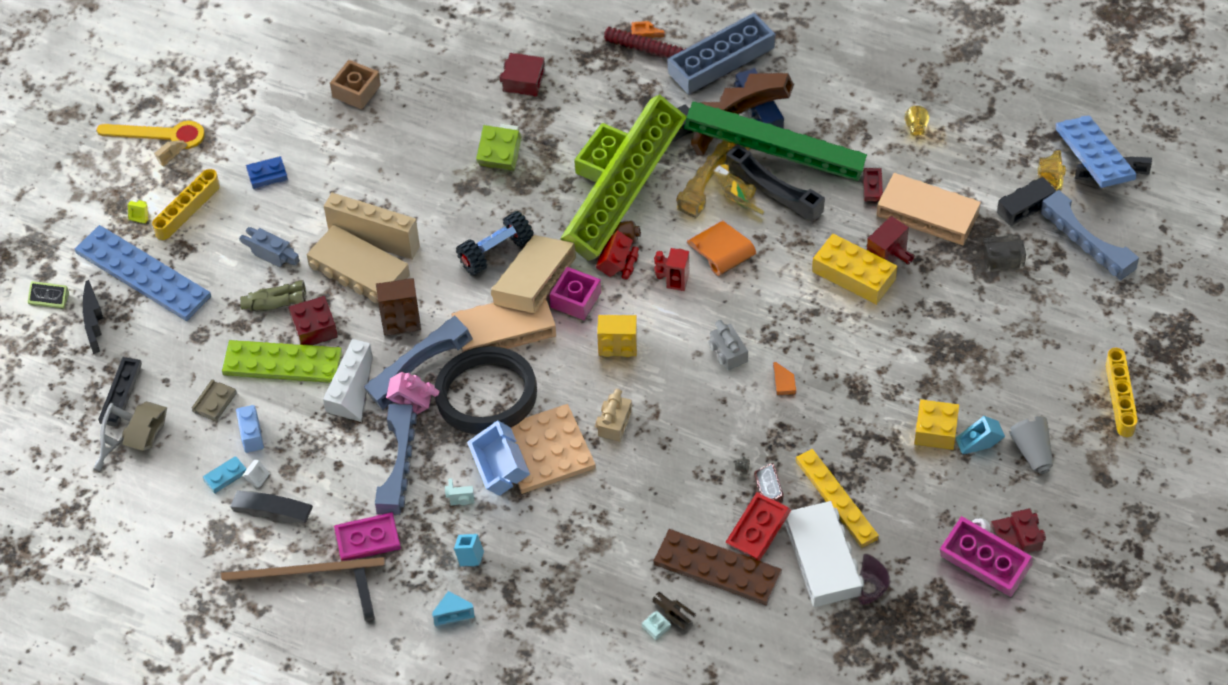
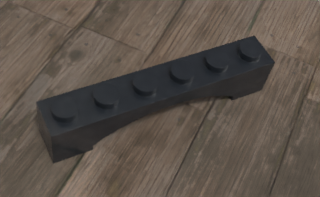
(804, 202)

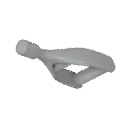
(104, 451)

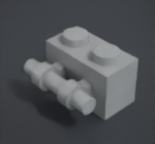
(728, 346)

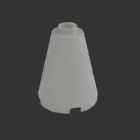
(1034, 443)

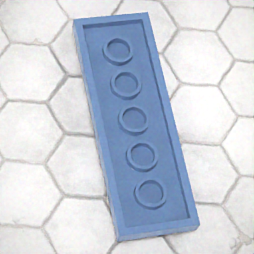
(1095, 151)

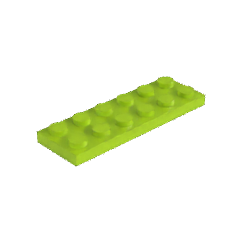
(281, 361)

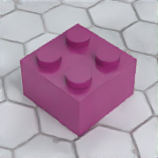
(575, 293)

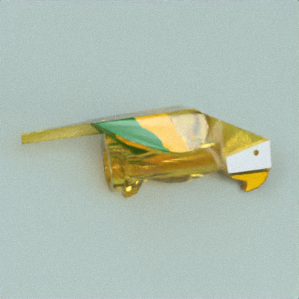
(736, 189)

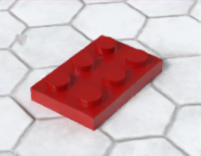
(758, 526)

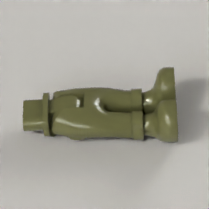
(274, 297)

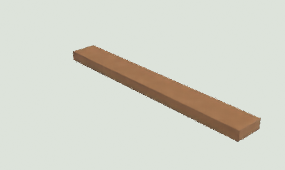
(303, 569)

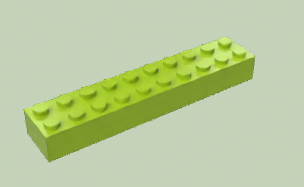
(623, 177)

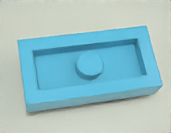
(224, 474)

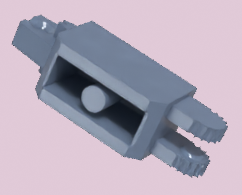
(269, 247)

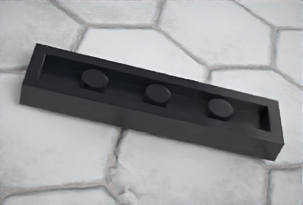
(121, 388)

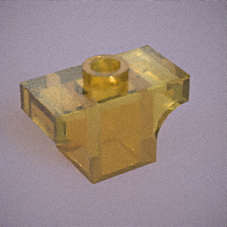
(1052, 169)

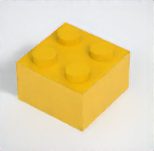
(617, 335)
(936, 424)

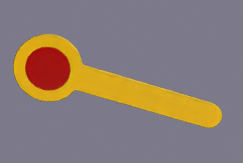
(187, 131)

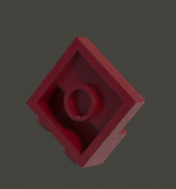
(1020, 530)

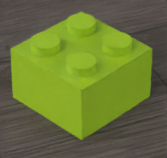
(498, 147)

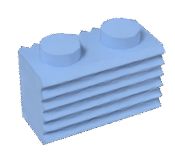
(249, 428)

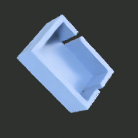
(498, 458)

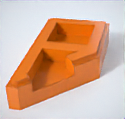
(646, 29)
(784, 380)

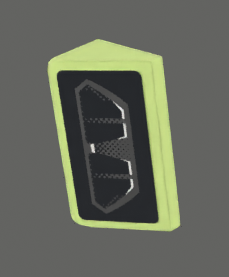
(48, 294)

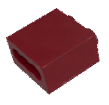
(522, 74)

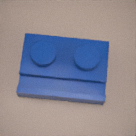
(266, 172)

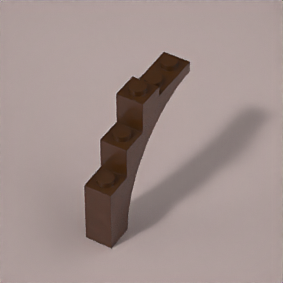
(757, 90)

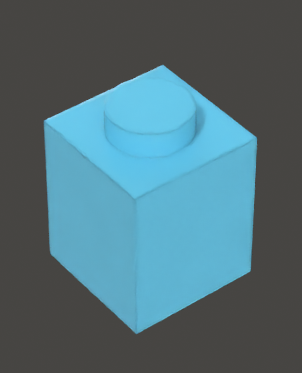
(468, 550)

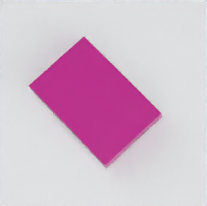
(367, 537)

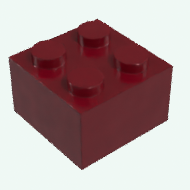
(313, 321)

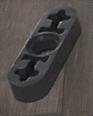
(364, 594)

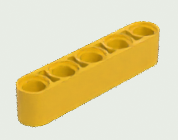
(186, 204)
(1121, 392)

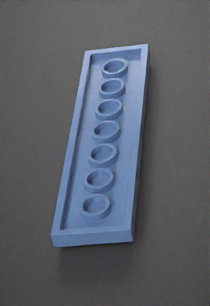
(143, 273)

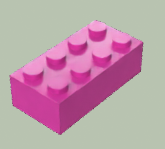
(986, 556)

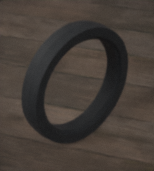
(477, 357)

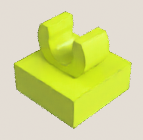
(138, 211)

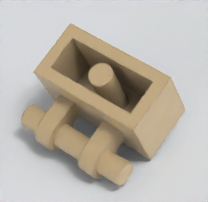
(614, 416)

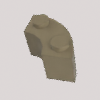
(144, 426)

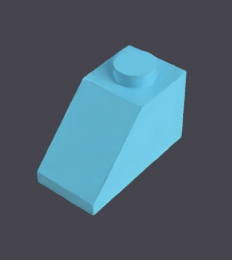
(980, 435)

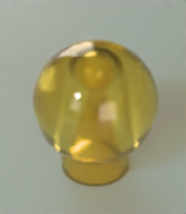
(916, 119)

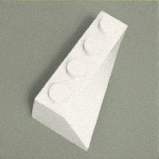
(347, 391)

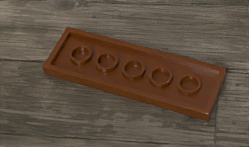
(717, 566)

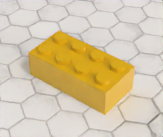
(854, 268)

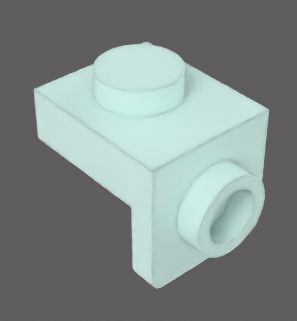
(459, 495)

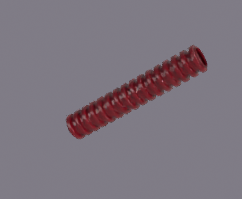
(642, 43)

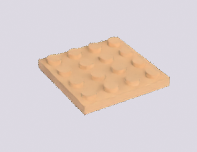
(551, 448)

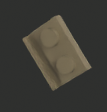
(214, 400)

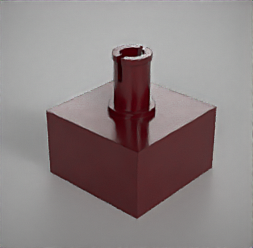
(890, 241)

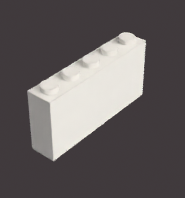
(823, 554)

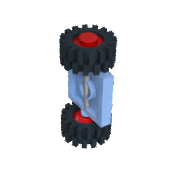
(471, 254)

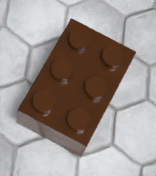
(398, 306)

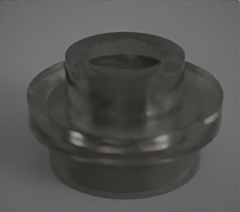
(742, 465)

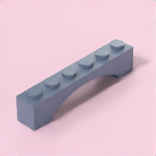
(1116, 259)
(449, 336)
(390, 495)

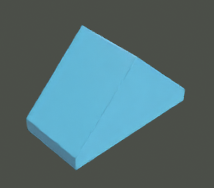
(452, 609)

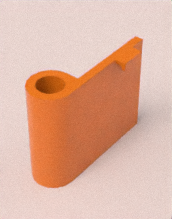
(722, 247)

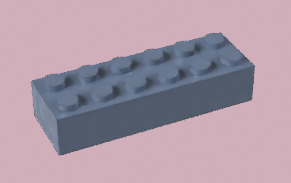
(721, 53)

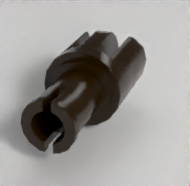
(672, 609)

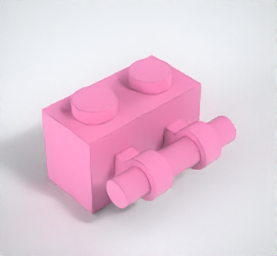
(411, 390)

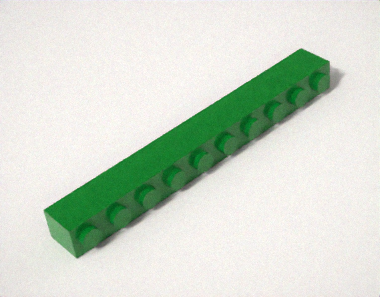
(775, 141)

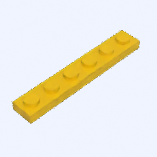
(832, 491)

